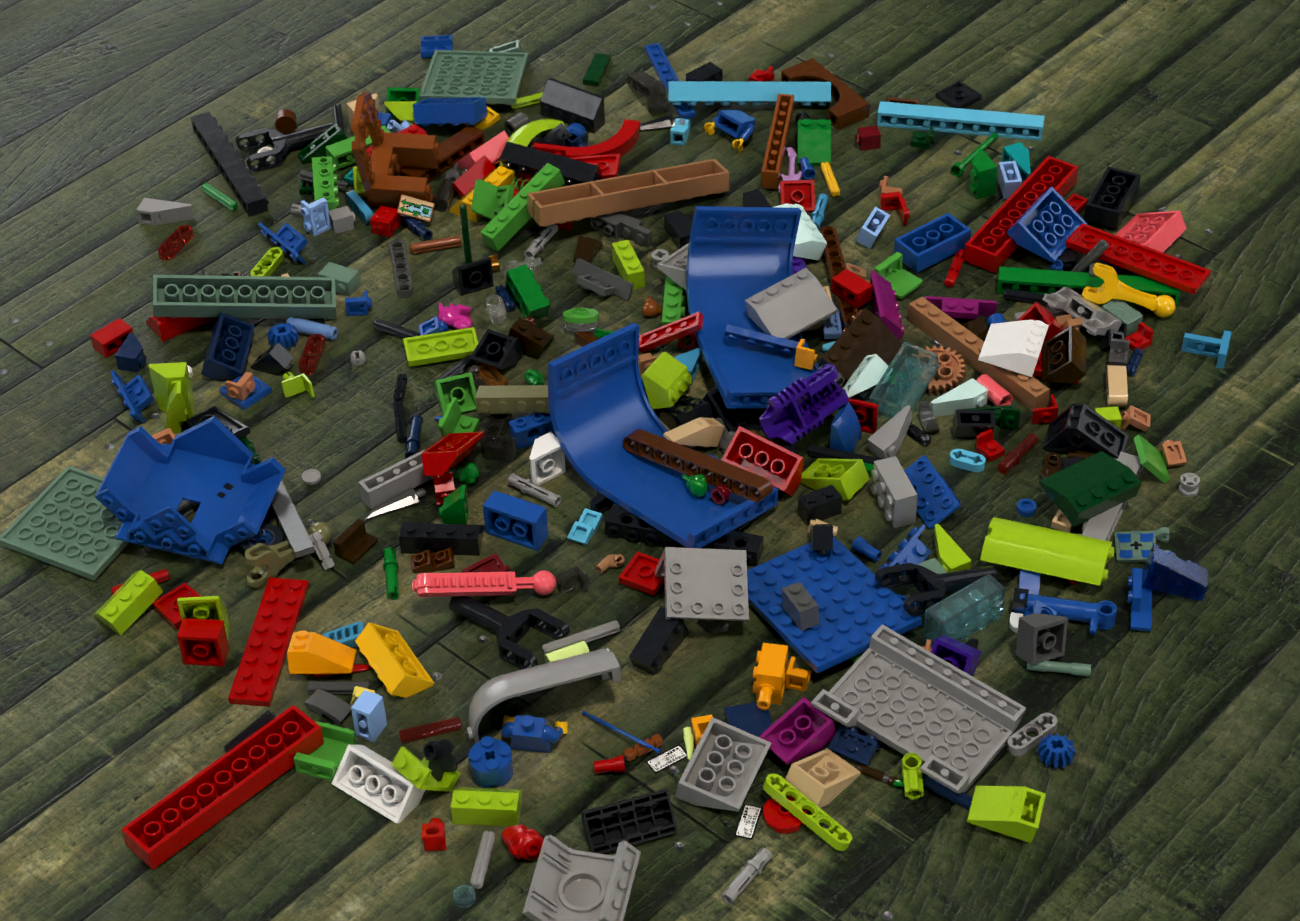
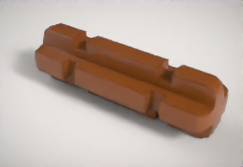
(639, 750)

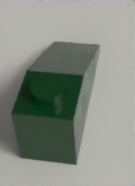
(317, 147)

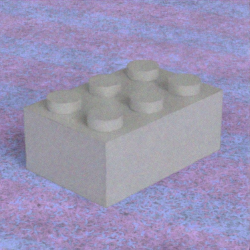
(894, 492)

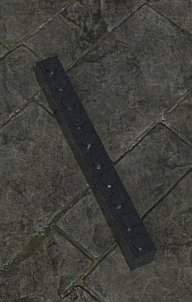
(230, 164)

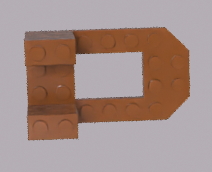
(387, 155)

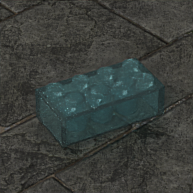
(904, 379)
(966, 610)

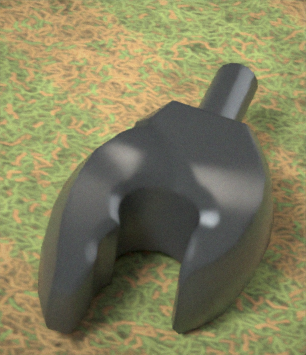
(453, 173)

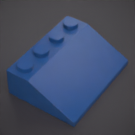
(1046, 225)

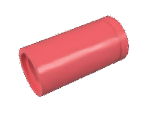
(996, 392)

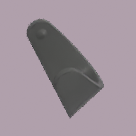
(926, 417)

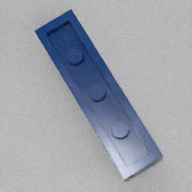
(753, 337)

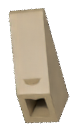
(698, 432)

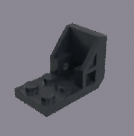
(1090, 429)

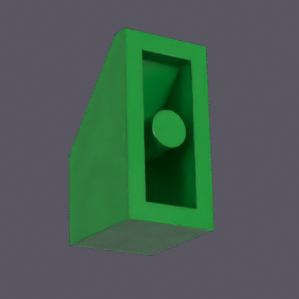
(455, 507)

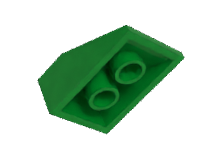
(814, 141)

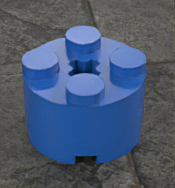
(490, 762)

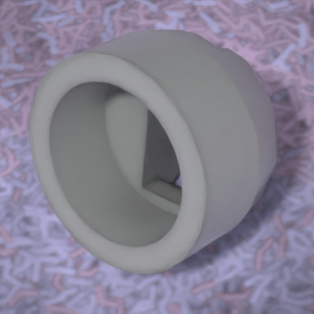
(358, 361)

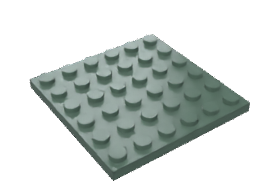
(475, 75)
(68, 526)

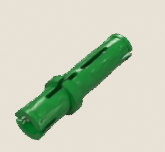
(390, 567)

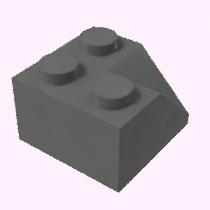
(1041, 637)

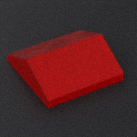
(798, 192)

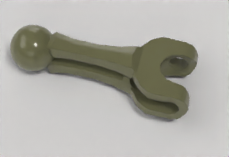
(273, 558)

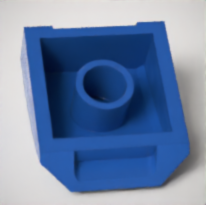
(845, 429)

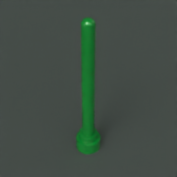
(958, 168)

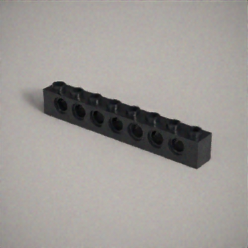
(627, 526)

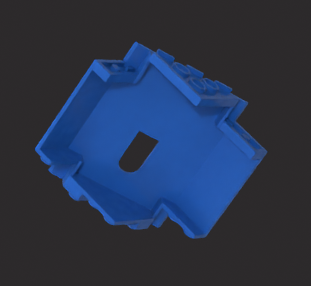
(153, 479)

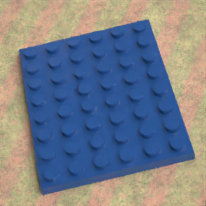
(847, 599)

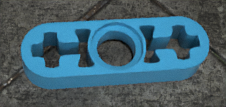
(358, 206)

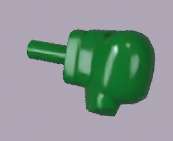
(534, 377)
(467, 473)
(696, 484)

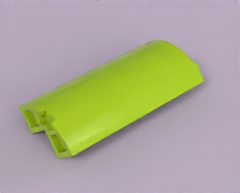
(1047, 551)

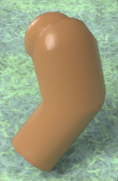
(610, 561)

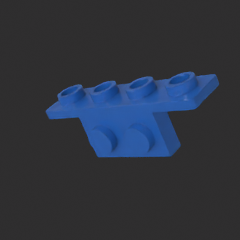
(288, 238)
(135, 393)
(909, 550)
(1140, 602)

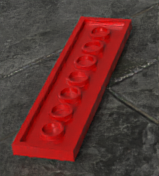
(1140, 259)
(268, 642)

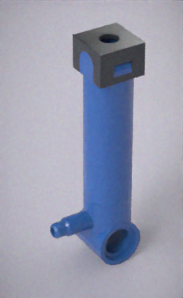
(1097, 614)

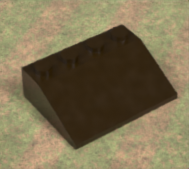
(863, 337)

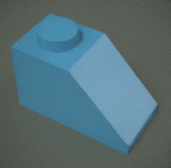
(692, 360)

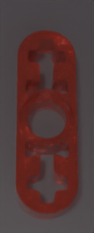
(182, 235)
(304, 367)

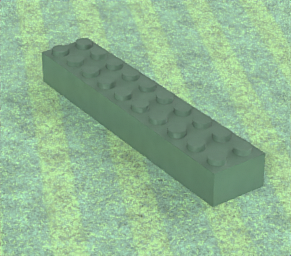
(244, 296)

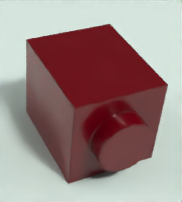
(868, 138)

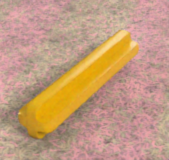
(830, 179)

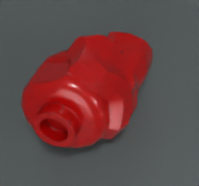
(522, 842)

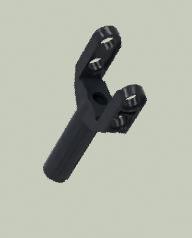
(280, 143)
(930, 584)
(510, 628)

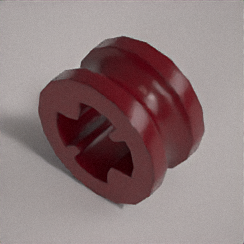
(720, 494)

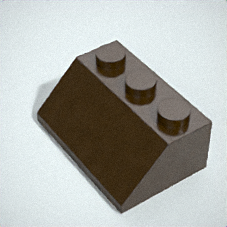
(1064, 357)

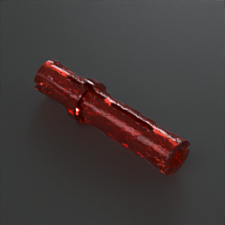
(1006, 464)

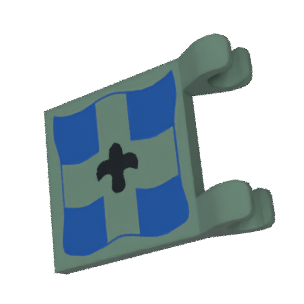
(1136, 545)

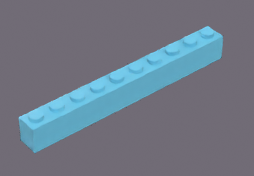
(747, 92)
(960, 120)

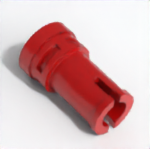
(610, 765)

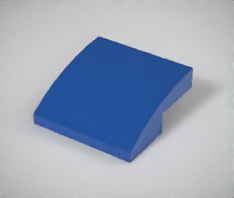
(432, 43)

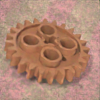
(950, 371)

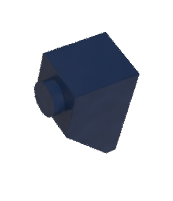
(130, 355)

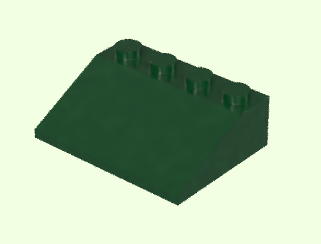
(1091, 487)

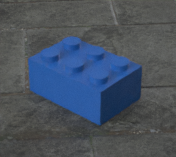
(515, 520)

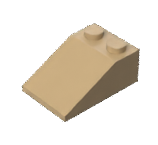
(822, 776)

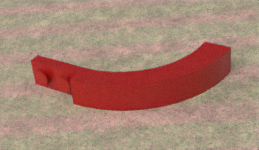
(620, 143)

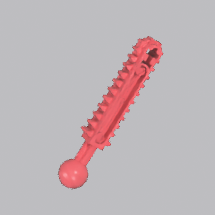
(481, 584)

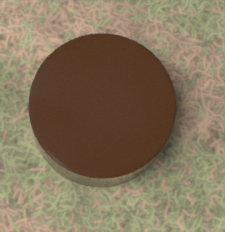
(285, 121)

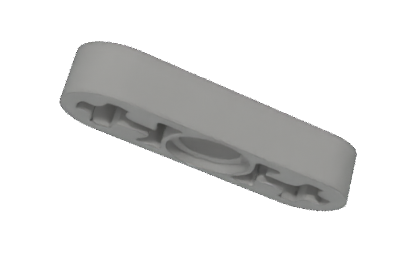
(1029, 742)

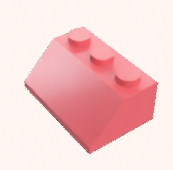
(491, 149)

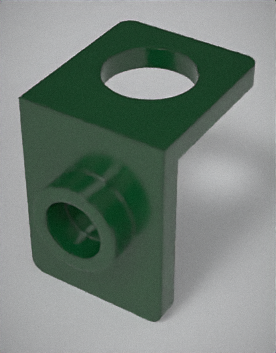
(1010, 418)

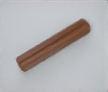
(435, 244)

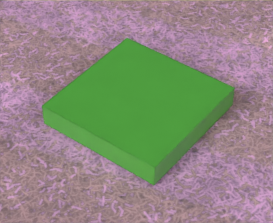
(1151, 459)

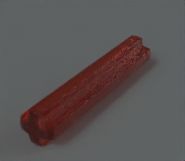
(430, 729)

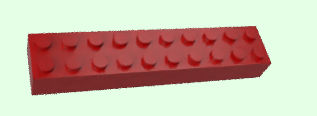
(991, 243)
(221, 787)

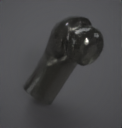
(475, 370)

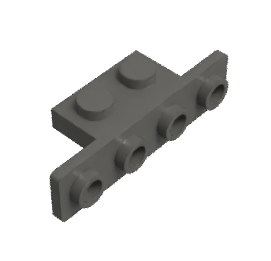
(601, 281)

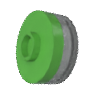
(580, 319)

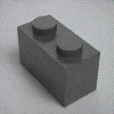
(800, 606)

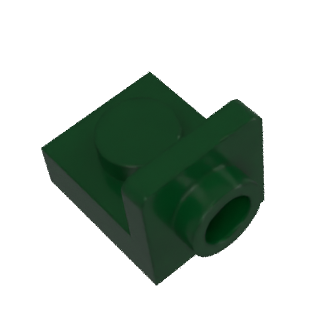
(923, 140)

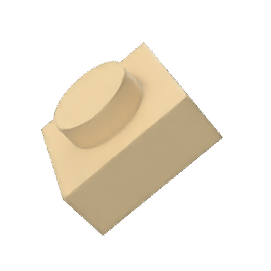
(1061, 522)

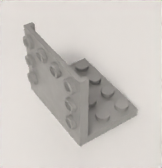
(704, 583)

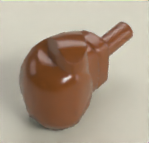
(651, 308)

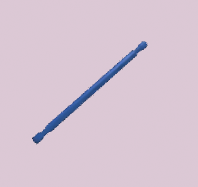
(621, 732)

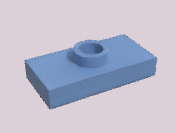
(832, 327)

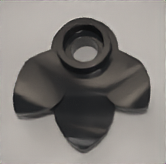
(440, 757)

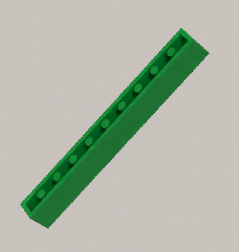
(1052, 281)

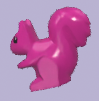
(455, 316)

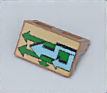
(415, 208)

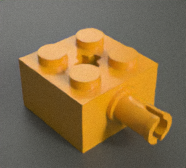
(770, 675)

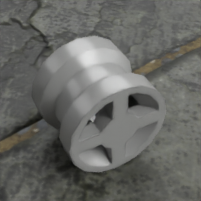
(658, 256)
(1189, 484)

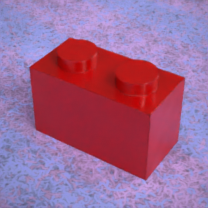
(851, 288)
(111, 337)

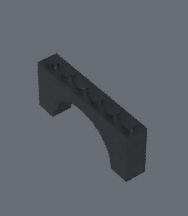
(679, 225)

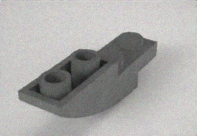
(622, 225)

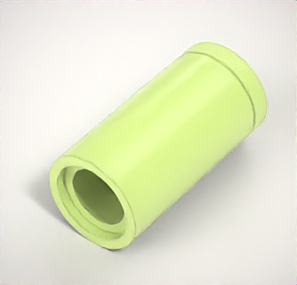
(569, 651)

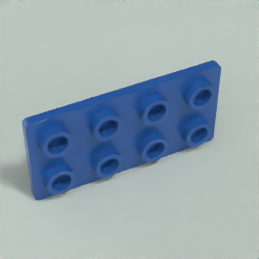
(934, 494)

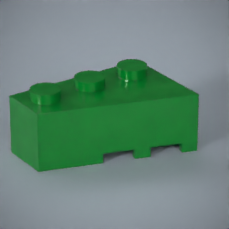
(526, 291)

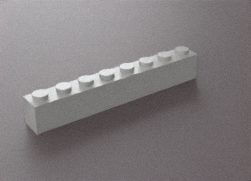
(1104, 524)

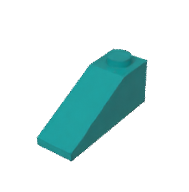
(1020, 154)

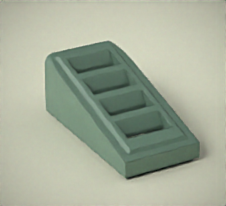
(514, 46)

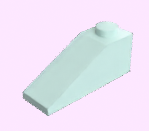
(866, 375)
(965, 396)

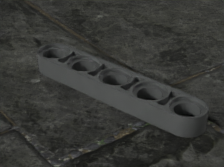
(401, 273)

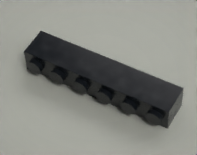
(533, 160)

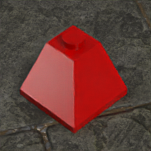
(867, 415)

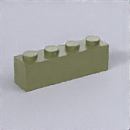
(512, 399)

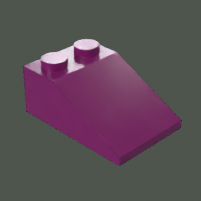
(799, 732)

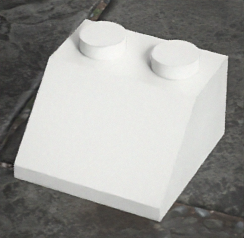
(546, 459)

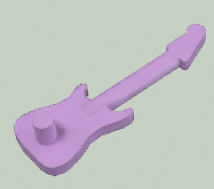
(792, 156)

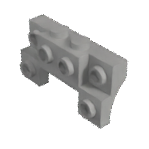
(1095, 318)

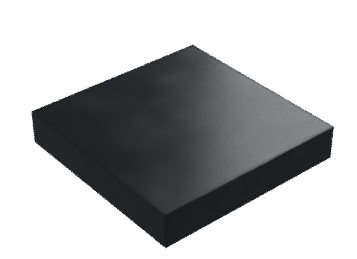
(958, 95)

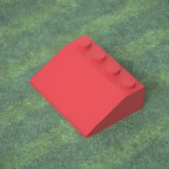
(1154, 229)

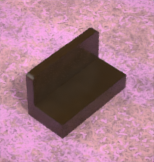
(354, 542)

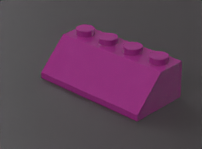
(884, 304)

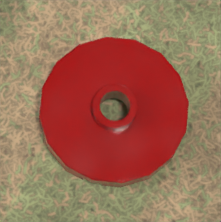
(780, 818)

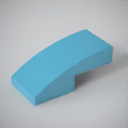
(586, 526)

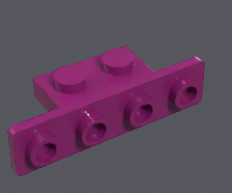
(964, 307)

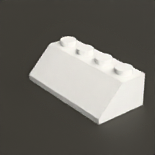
(376, 783)

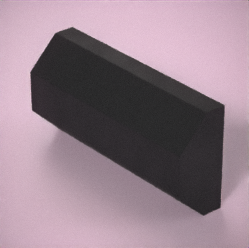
(629, 820)

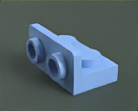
(316, 216)

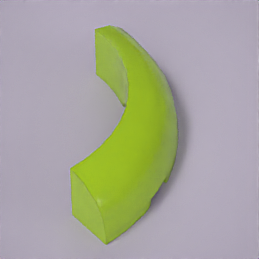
(532, 130)

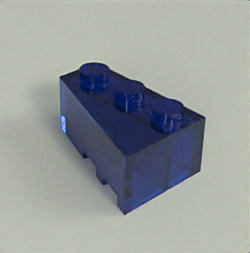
(1173, 575)

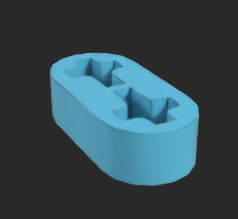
(967, 460)

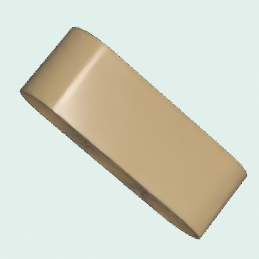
(1116, 386)

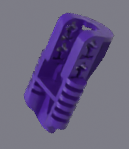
(794, 410)

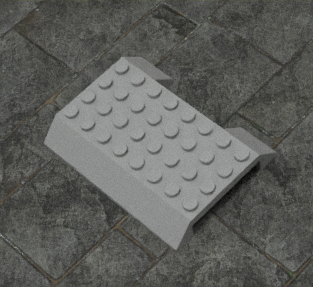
(923, 709)

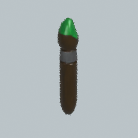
(891, 780)

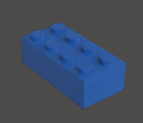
(450, 110)
(932, 242)

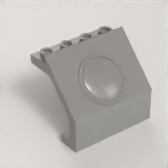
(581, 883)

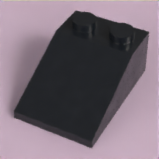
(732, 417)

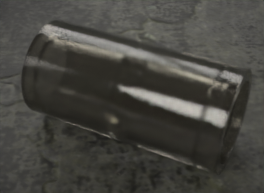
(444, 195)

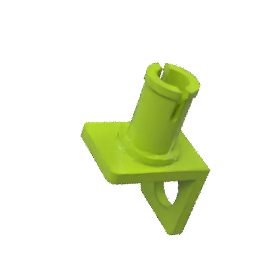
(296, 384)

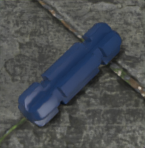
(507, 300)
(1134, 361)

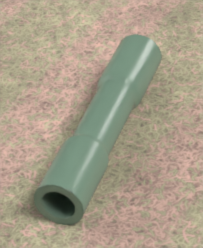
(1070, 668)

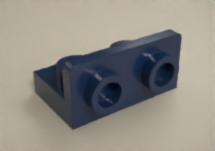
(853, 745)

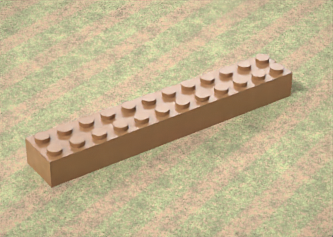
(627, 192)

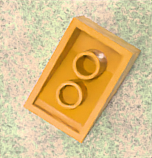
(318, 655)

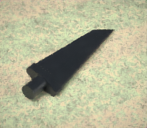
(660, 123)

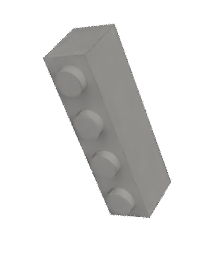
(393, 481)

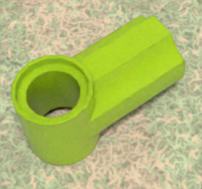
(912, 776)

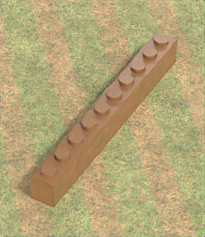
(951, 334)

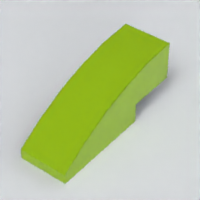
(176, 409)

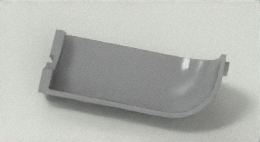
(540, 678)

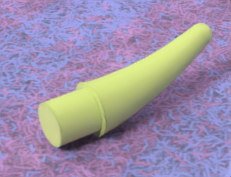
(689, 741)

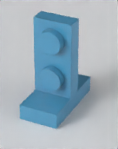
(1208, 346)

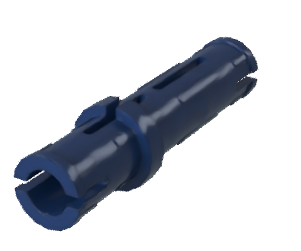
(417, 227)
(413, 442)

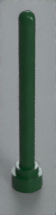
(465, 233)

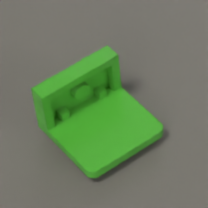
(490, 199)
(900, 279)

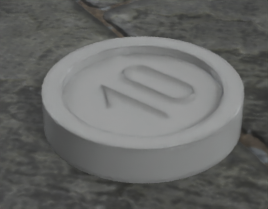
(311, 476)

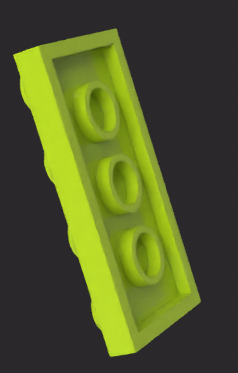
(440, 346)

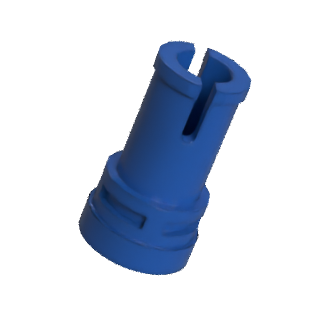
(807, 170)
(862, 547)

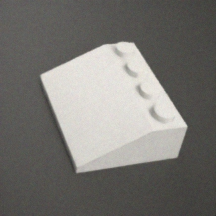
(1014, 345)

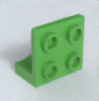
(455, 422)

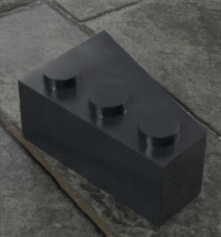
(658, 642)

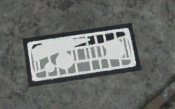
(667, 758)
(748, 821)

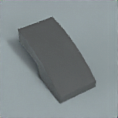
(329, 705)

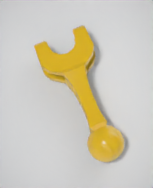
(1112, 288)

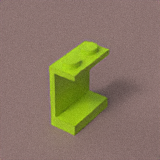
(419, 773)

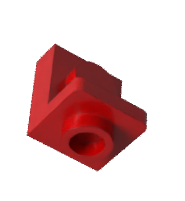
(761, 76)
(1141, 338)
(988, 446)

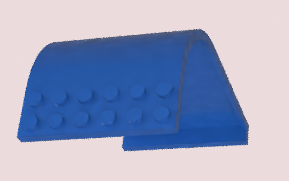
(728, 261)
(599, 402)

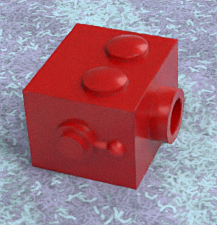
(385, 221)

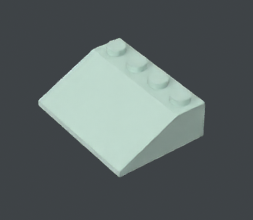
(809, 240)

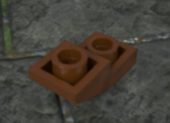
(428, 562)

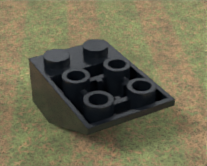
(683, 411)

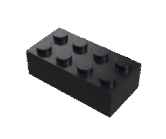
(1112, 198)

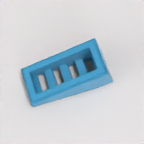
(347, 633)

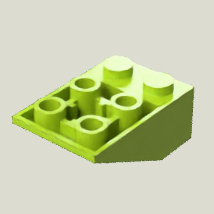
(1007, 810)

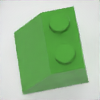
(457, 386)

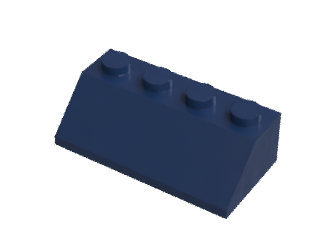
(227, 348)

